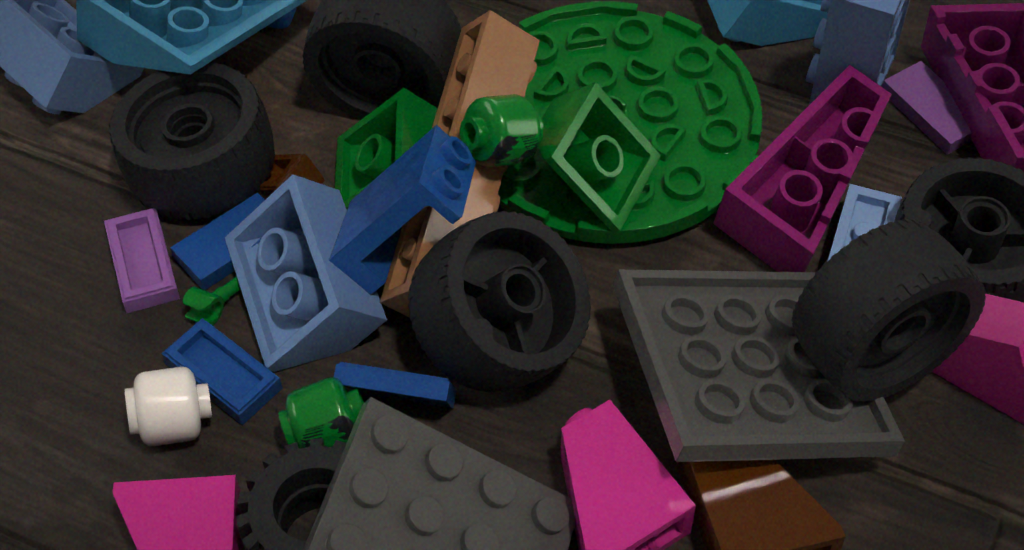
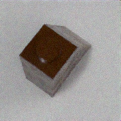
(756, 508)

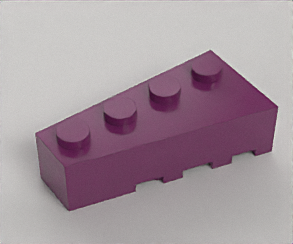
(982, 65)
(796, 183)

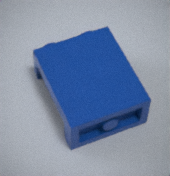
(431, 174)

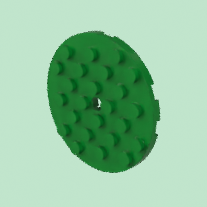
(674, 87)

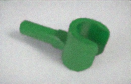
(208, 304)

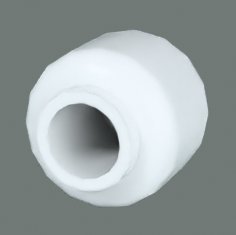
(167, 406)

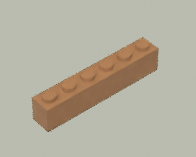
(488, 61)

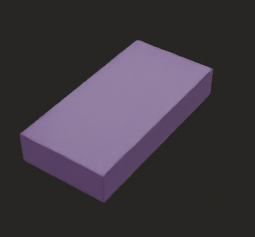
(929, 106)
(141, 260)

